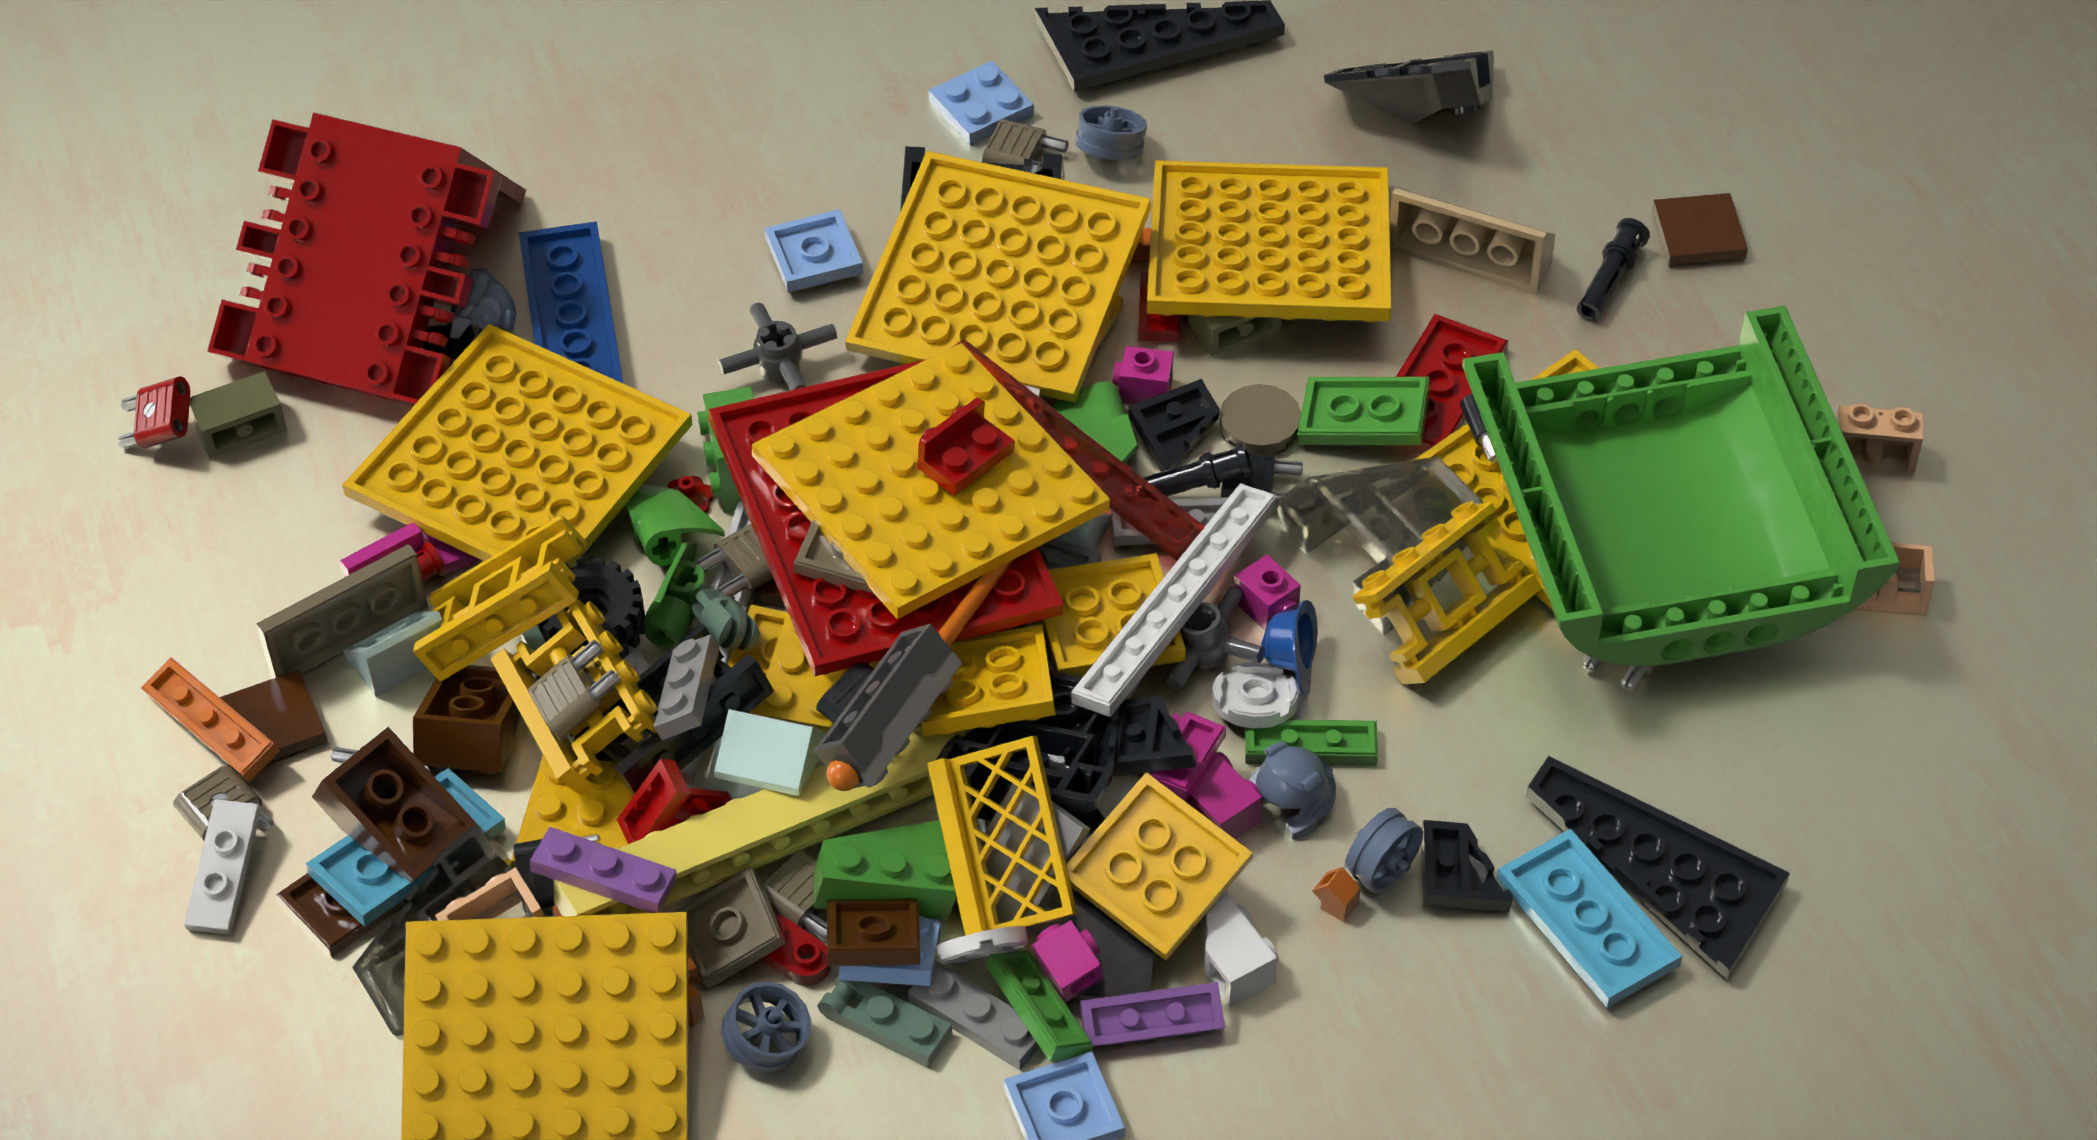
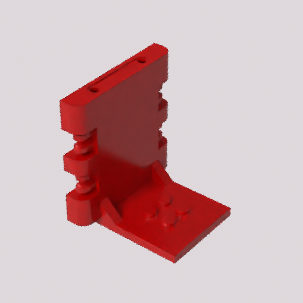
(358, 256)

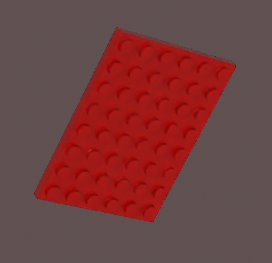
(831, 620)

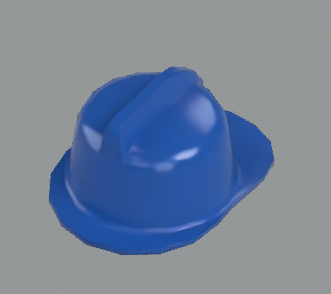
(1292, 642)

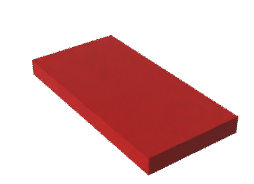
(1440, 357)

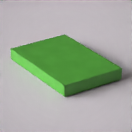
(1364, 411)

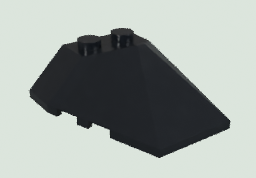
(1421, 86)
(1074, 749)

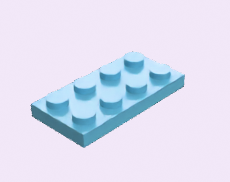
(369, 885)
(1589, 918)

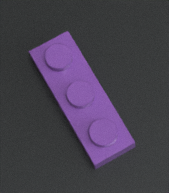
(603, 870)
(1153, 1015)

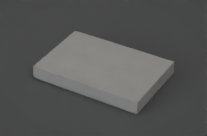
(1071, 833)

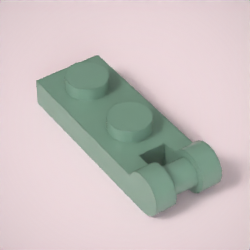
(887, 1020)

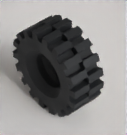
(612, 593)

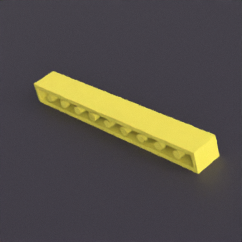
(766, 828)

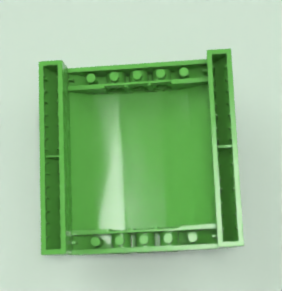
(1687, 497)

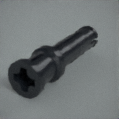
(1618, 258)
(1207, 471)

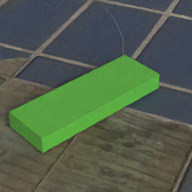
(1331, 740)
(1039, 1005)

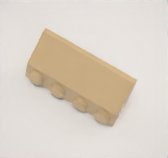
(1469, 240)

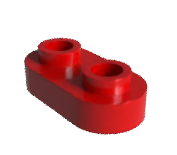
(787, 957)

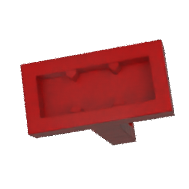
(665, 802)

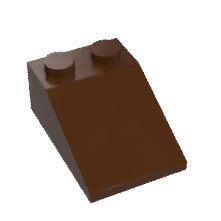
(466, 722)
(393, 806)

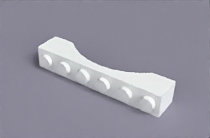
(1233, 948)

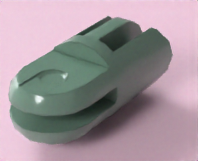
(725, 620)

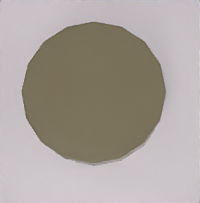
(1260, 418)

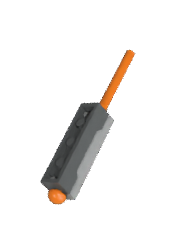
(897, 697)

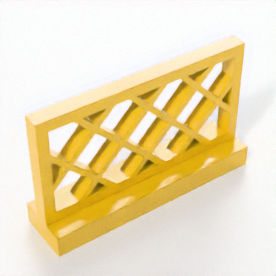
(964, 845)

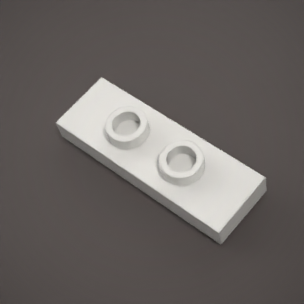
(222, 867)

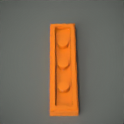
(210, 719)

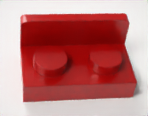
(962, 448)

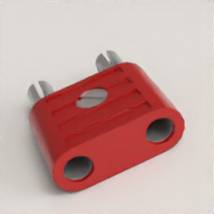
(159, 413)

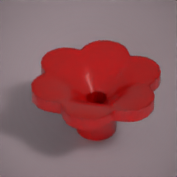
(694, 490)

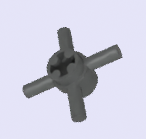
(777, 349)
(1210, 641)

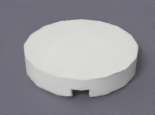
(1255, 695)
(982, 944)

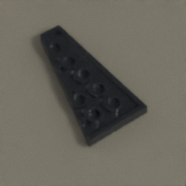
(1149, 37)
(1684, 875)

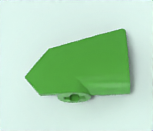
(1103, 418)
(665, 515)
(671, 608)

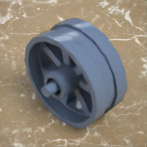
(1111, 133)
(1383, 850)
(766, 1027)

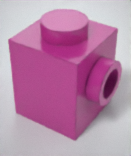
(1143, 374)
(1266, 590)
(1068, 959)

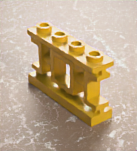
(502, 598)
(1465, 619)
(577, 760)

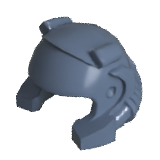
(487, 304)
(1296, 780)

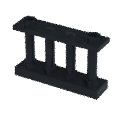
(736, 689)

